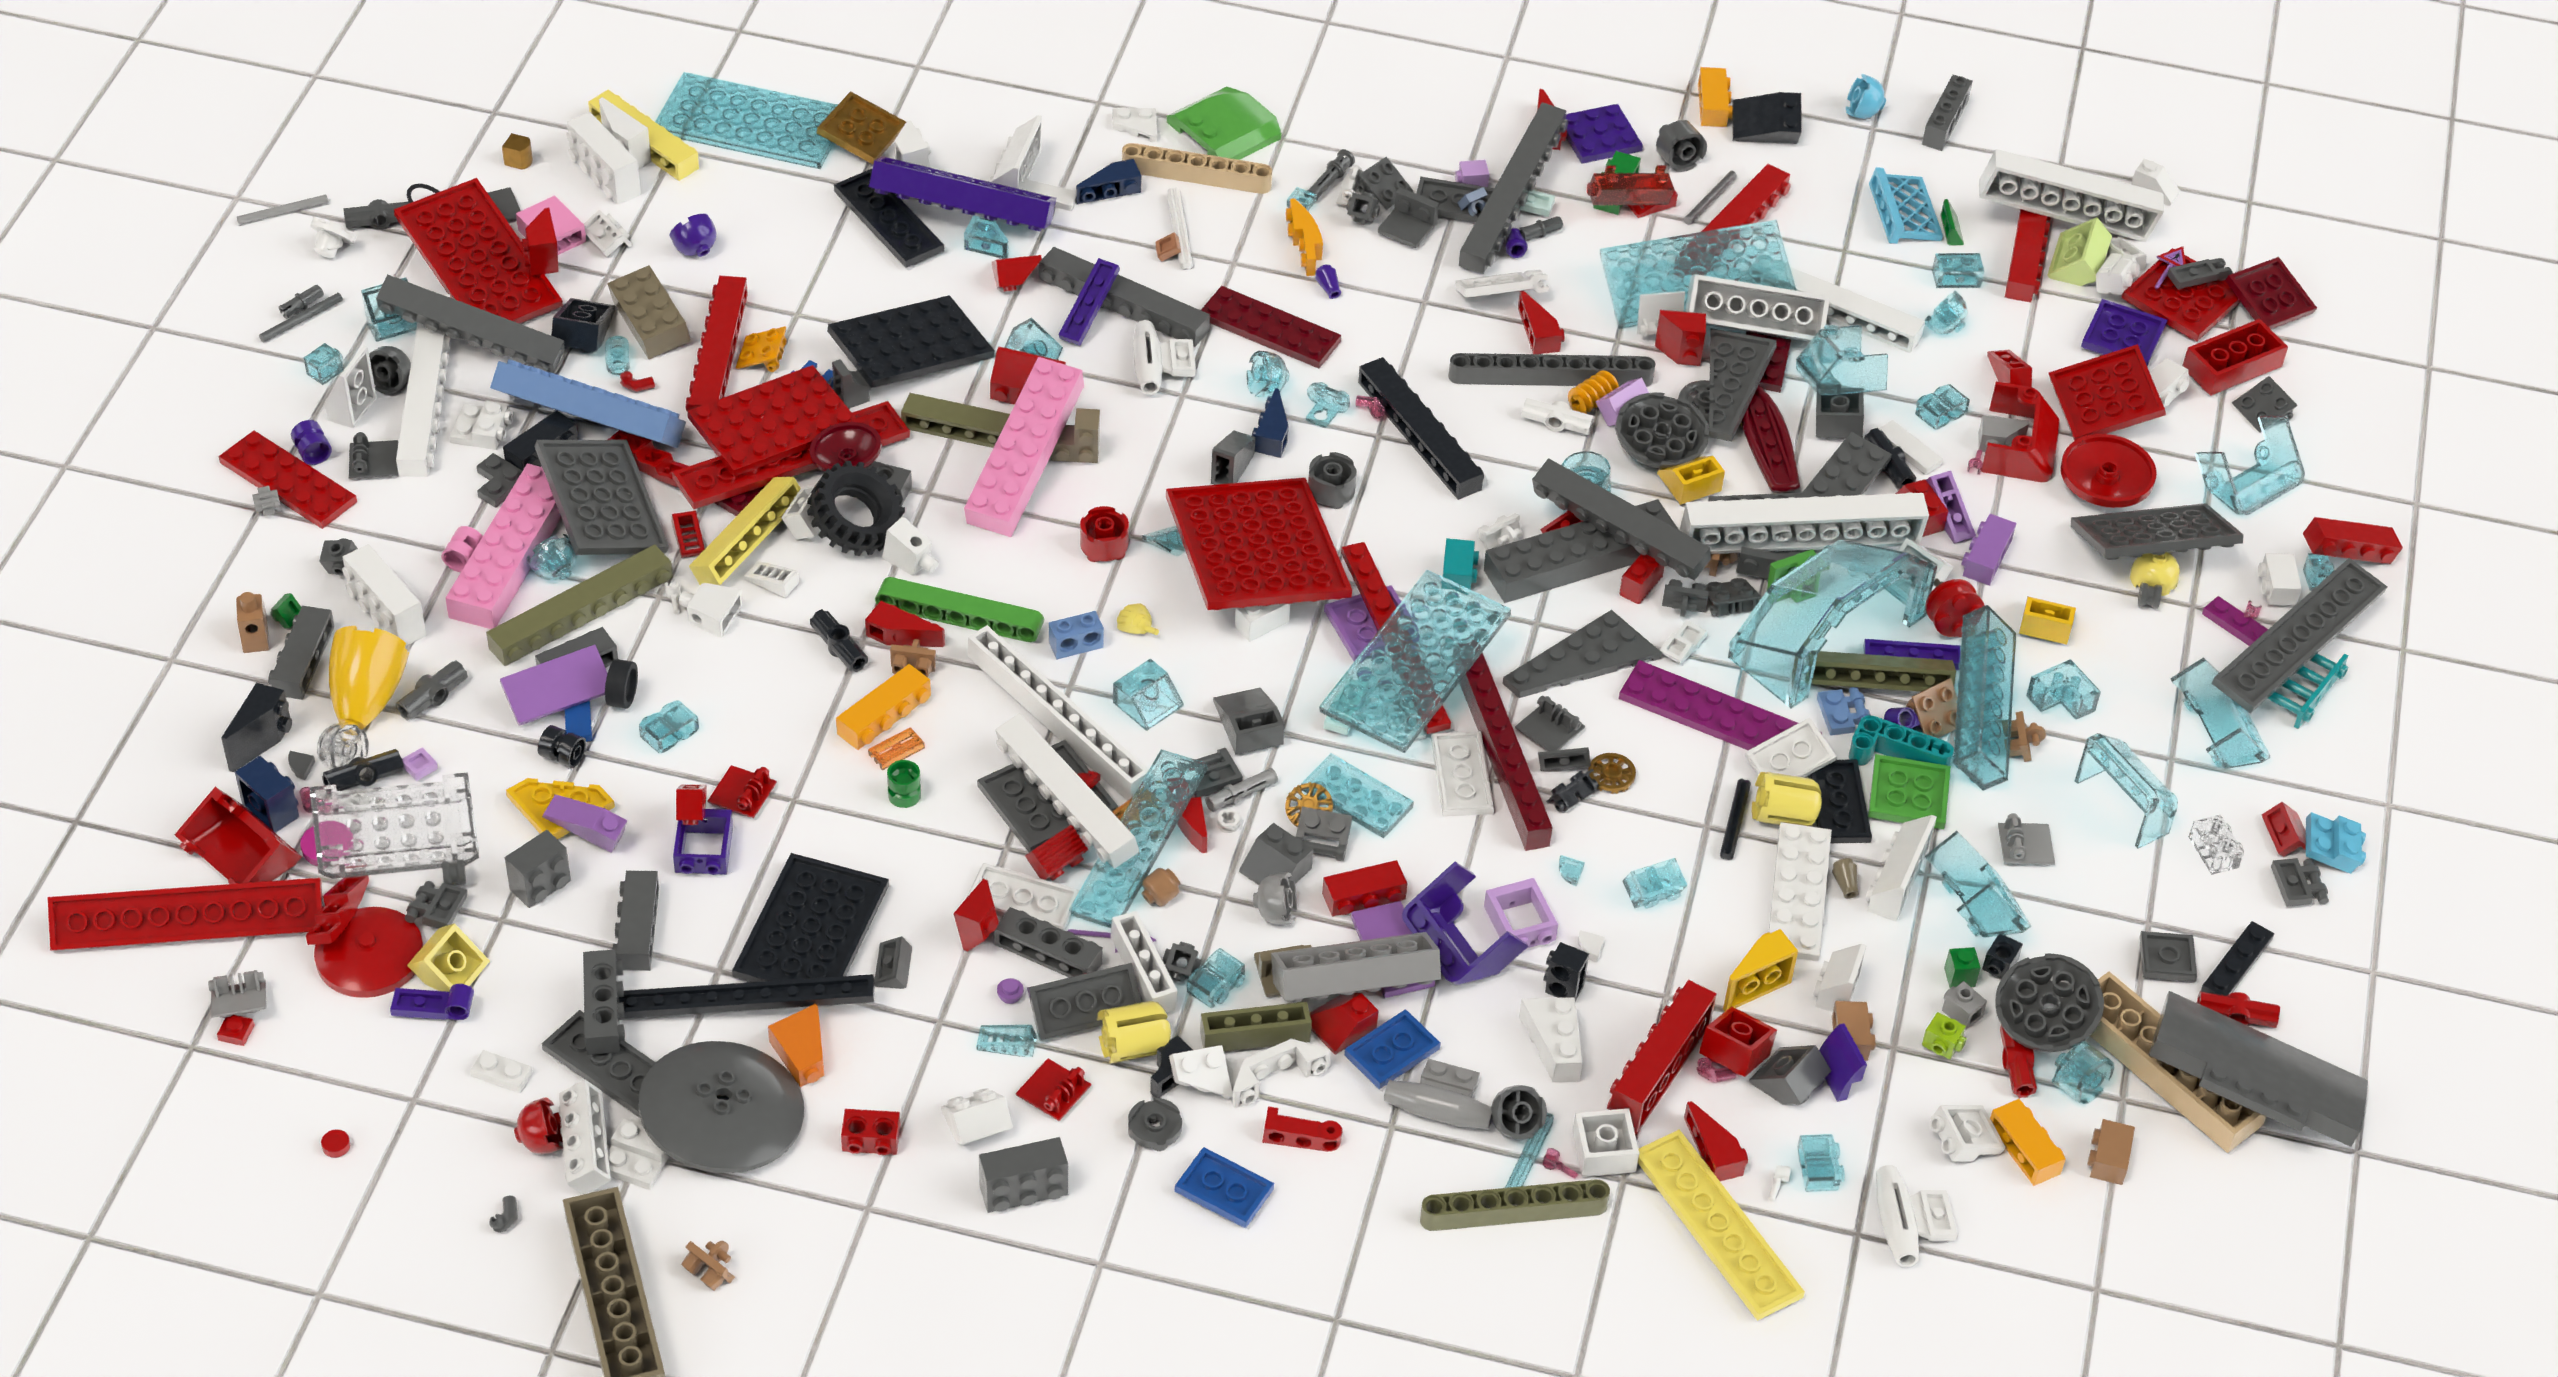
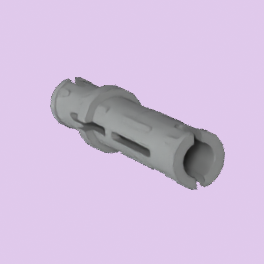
(1232, 793)

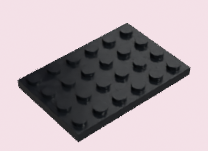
(910, 341)
(811, 922)

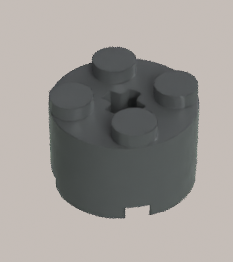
(1681, 145)
(1332, 479)

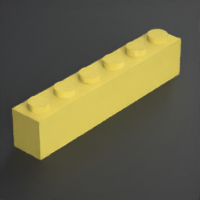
(665, 149)
(745, 532)

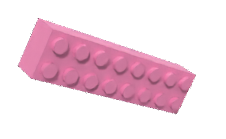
(1024, 447)
(500, 558)

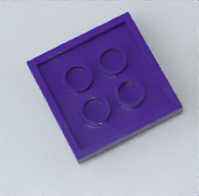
(1600, 133)
(2121, 327)

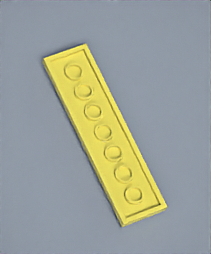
(1719, 1225)

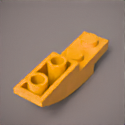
(1304, 234)

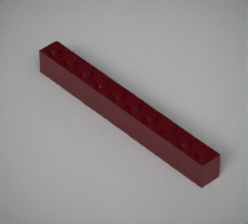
(1506, 756)

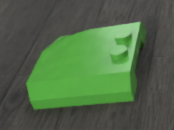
(1227, 123)

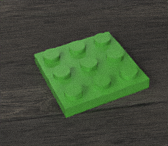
(1908, 790)

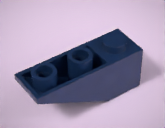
(1112, 181)
(1273, 427)

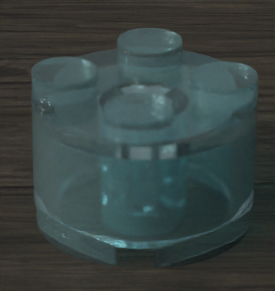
(2082, 1072)

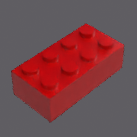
(2235, 357)

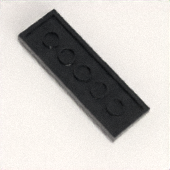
(889, 220)

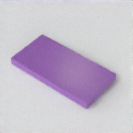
(555, 685)
(1381, 923)

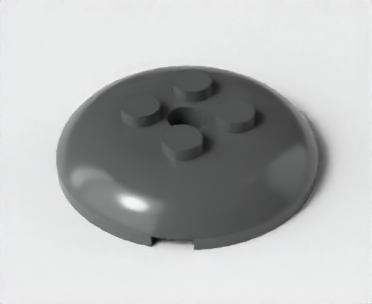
(1661, 430)
(2045, 981)

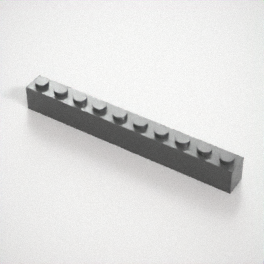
(1513, 188)

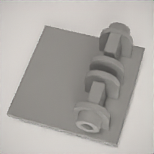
(2025, 842)
(240, 997)

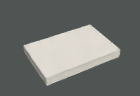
(1793, 752)

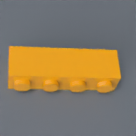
(883, 707)

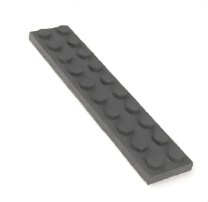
(2299, 635)

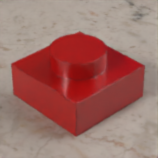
(235, 1030)

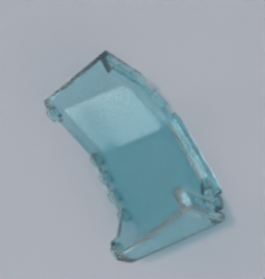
(1795, 614)

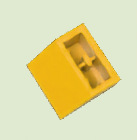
(1693, 479)
(2047, 620)

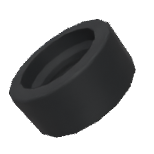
(621, 683)

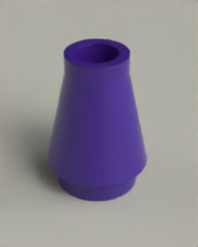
(1515, 244)
(1328, 280)

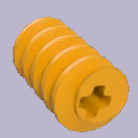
(1584, 395)

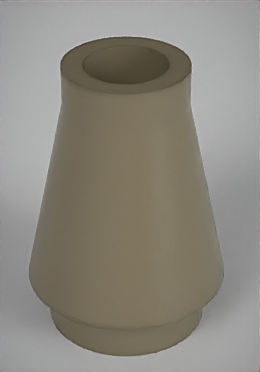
(1846, 876)

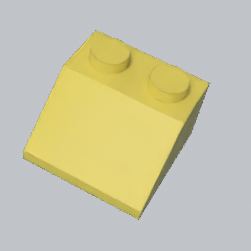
(448, 959)

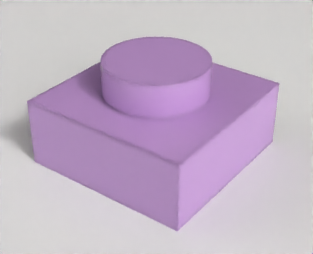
(419, 764)

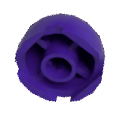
(695, 236)

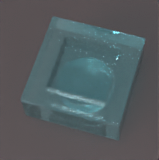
(1304, 197)

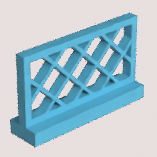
(1889, 207)

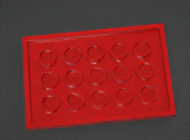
(769, 420)

